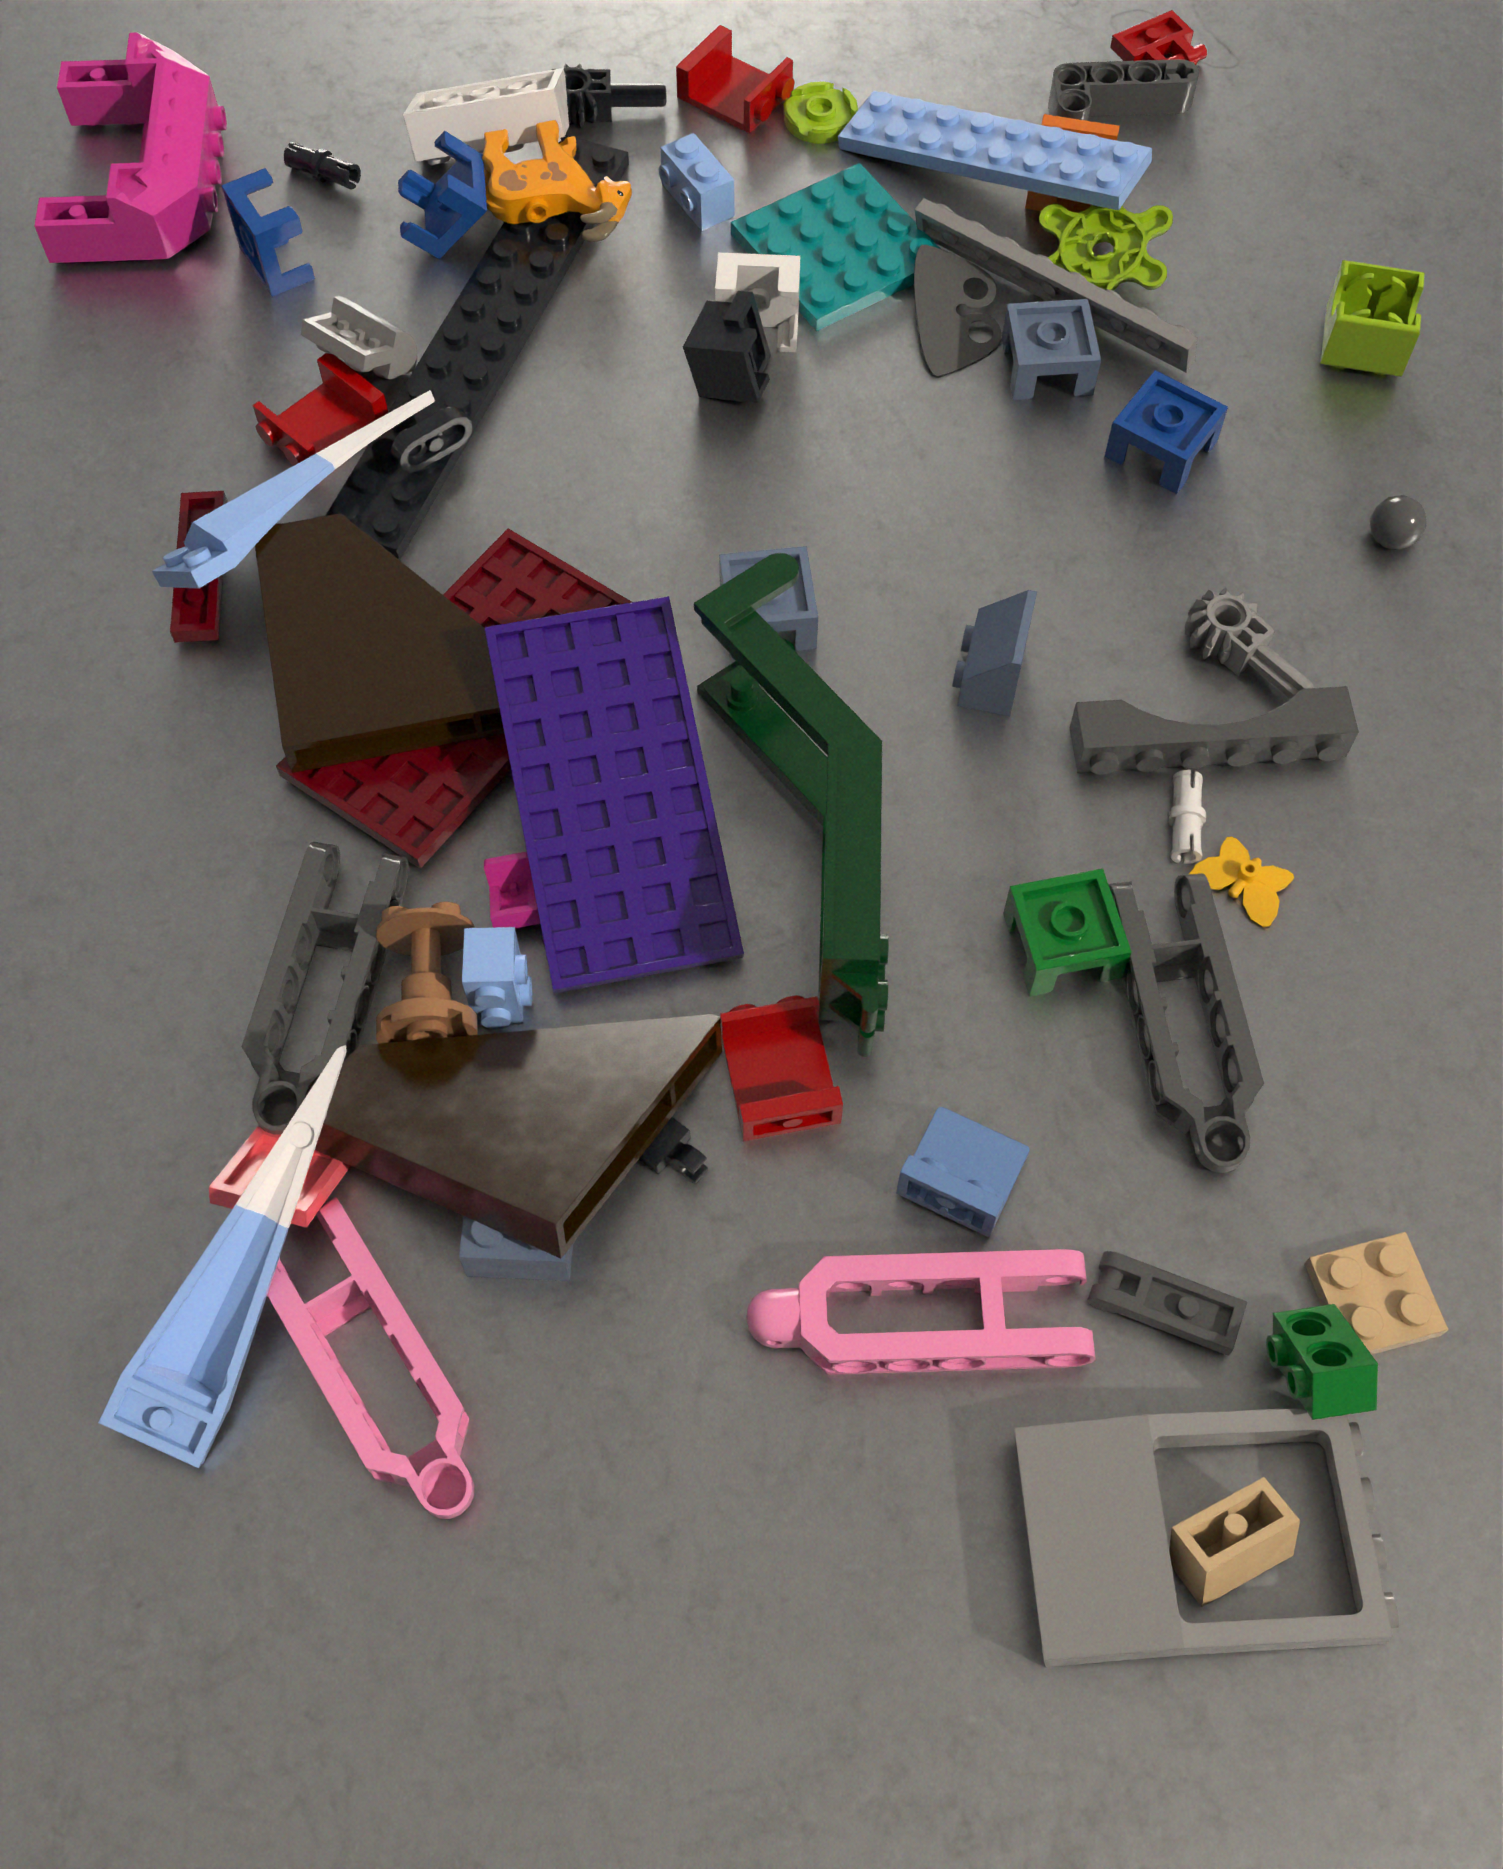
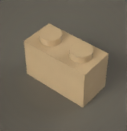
(1233, 1541)

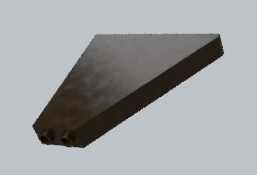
(366, 650)
(518, 1122)

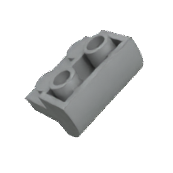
(362, 340)

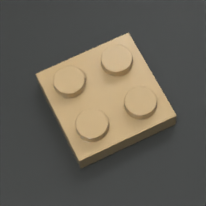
(1379, 1292)

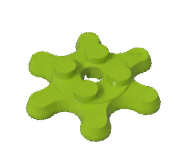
(1122, 229)

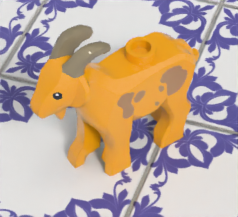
(550, 185)

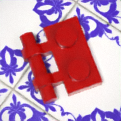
(1157, 38)

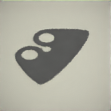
(941, 329)

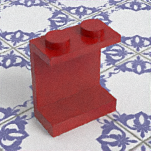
(730, 87)
(324, 415)
(779, 1068)

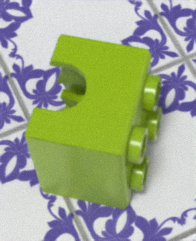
(1372, 318)

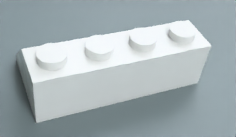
(484, 107)

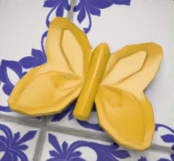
(1258, 881)

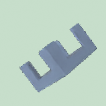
(1051, 341)
(791, 609)

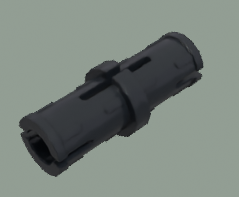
(322, 165)

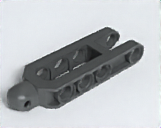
(304, 927)
(1217, 1131)

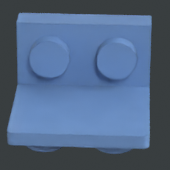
(962, 1171)

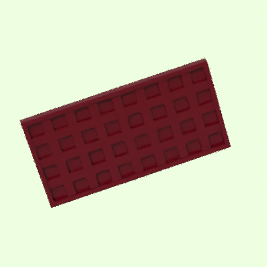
(425, 794)

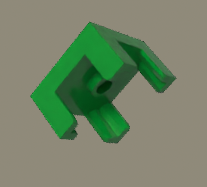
(1067, 928)

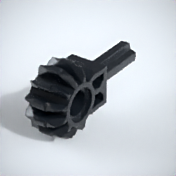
(593, 96)

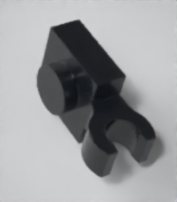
(671, 1149)

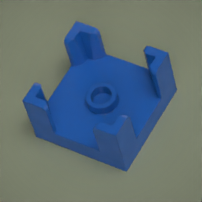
(451, 203)
(261, 235)
(1168, 424)

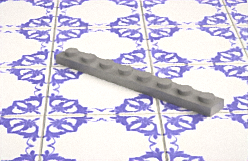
(1052, 283)

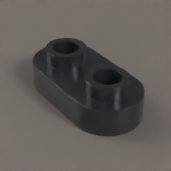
(431, 439)

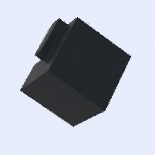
(729, 350)

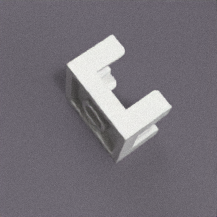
(774, 286)

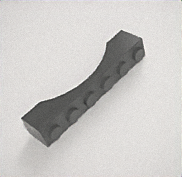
(1122, 737)

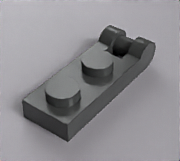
(1168, 1302)

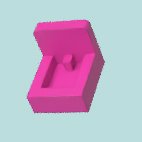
(511, 891)

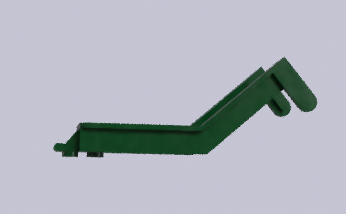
(836, 789)

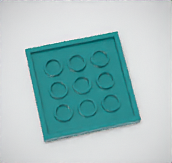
(849, 241)

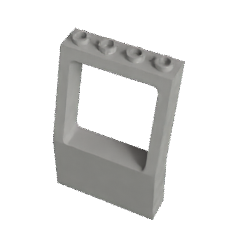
(1105, 1547)

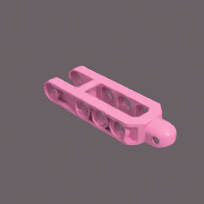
(800, 1314)
(435, 1470)

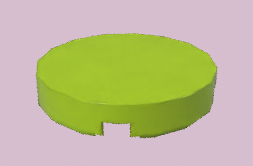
(818, 112)

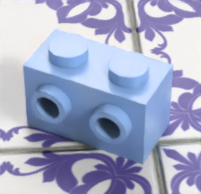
(697, 181)
(495, 976)

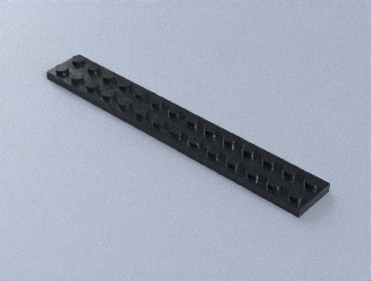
(471, 358)

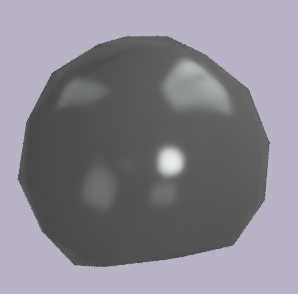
(1398, 522)

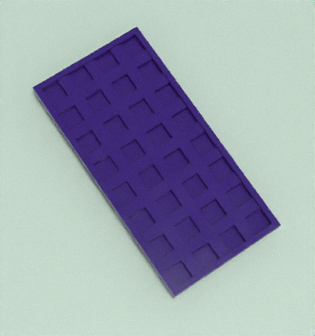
(613, 794)

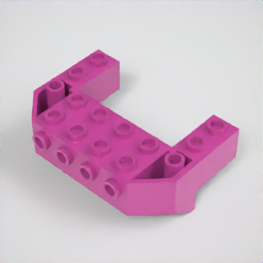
(171, 192)

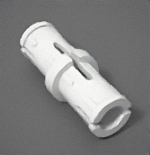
(1187, 817)

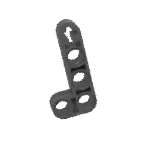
(1122, 88)

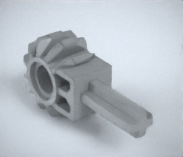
(1240, 639)

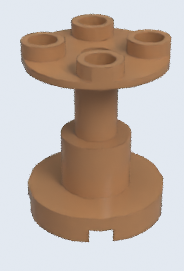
(426, 994)

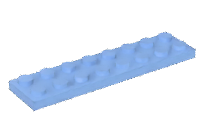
(996, 149)

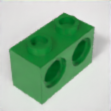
(1323, 1361)

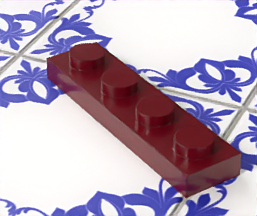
(196, 610)

